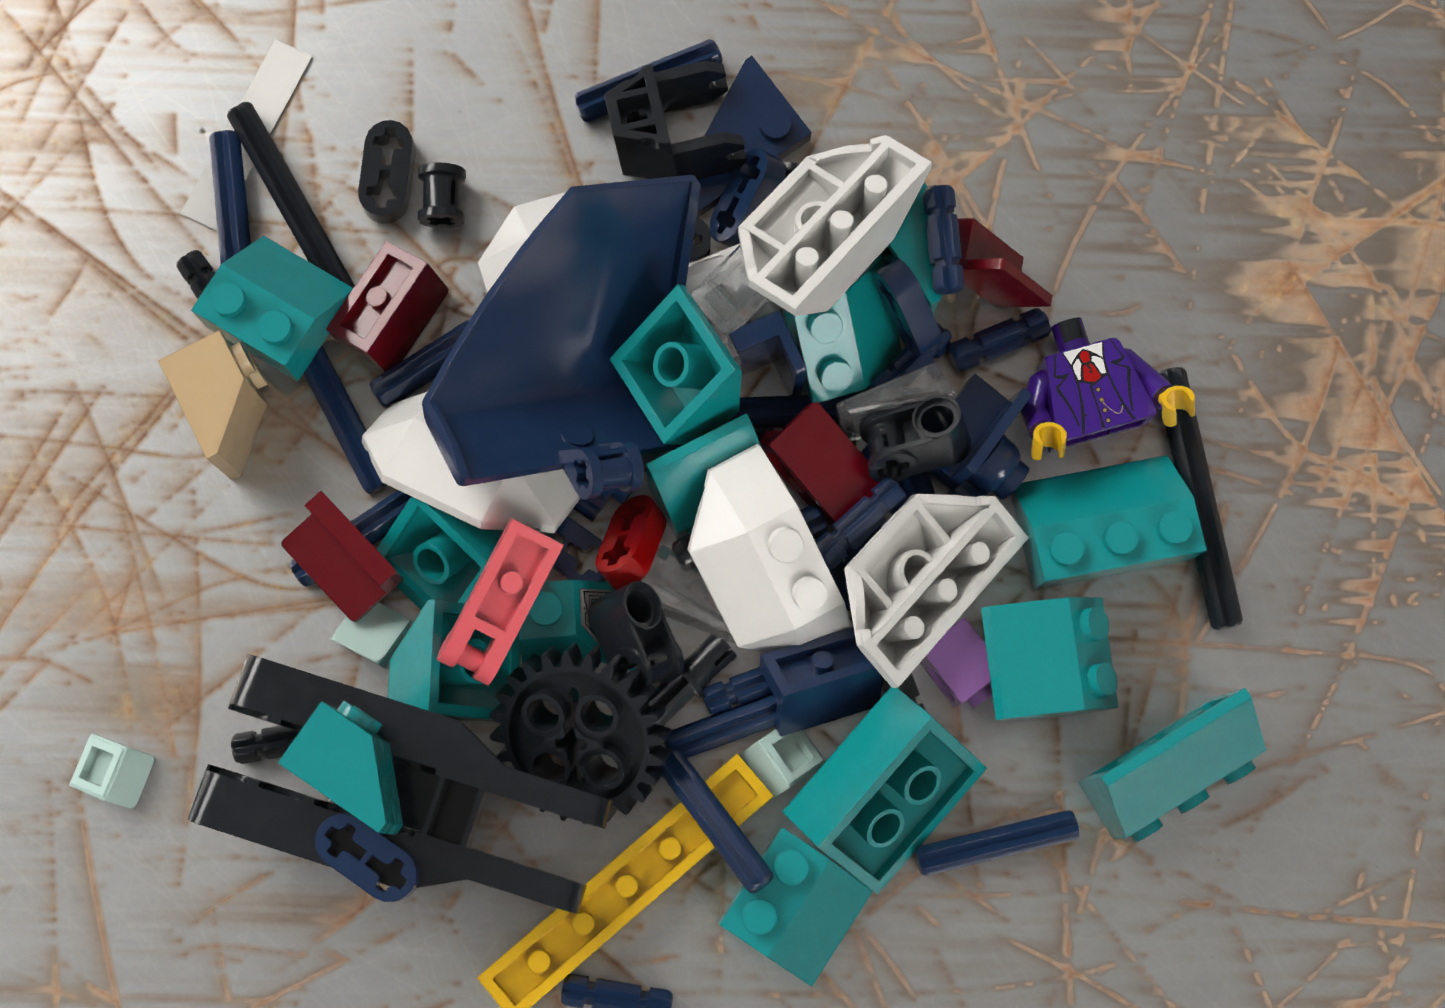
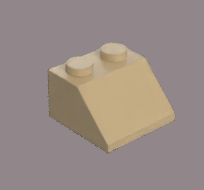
(219, 397)

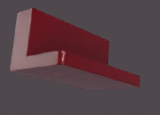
(996, 269)
(389, 306)
(819, 462)
(340, 559)

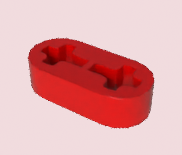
(631, 541)

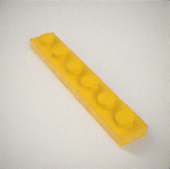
(618, 893)

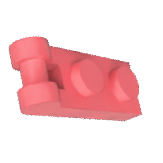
(500, 600)

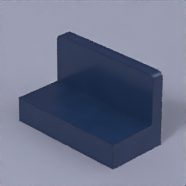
(767, 343)
(987, 419)
(820, 681)

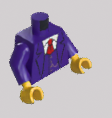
(1095, 392)

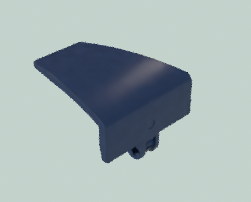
(533, 365)

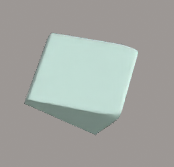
(374, 634)
(782, 760)
(112, 771)

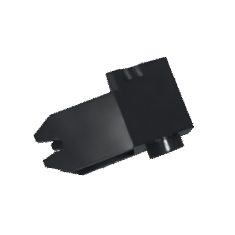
(641, 131)

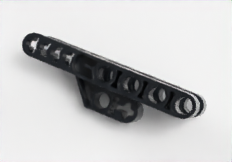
(438, 801)

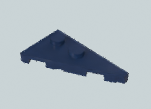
(763, 119)

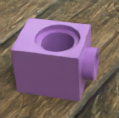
(960, 665)

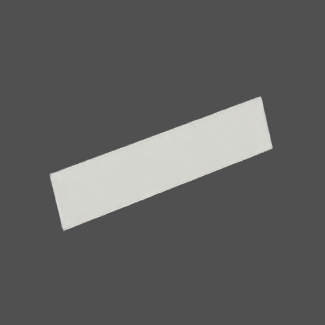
(269, 96)

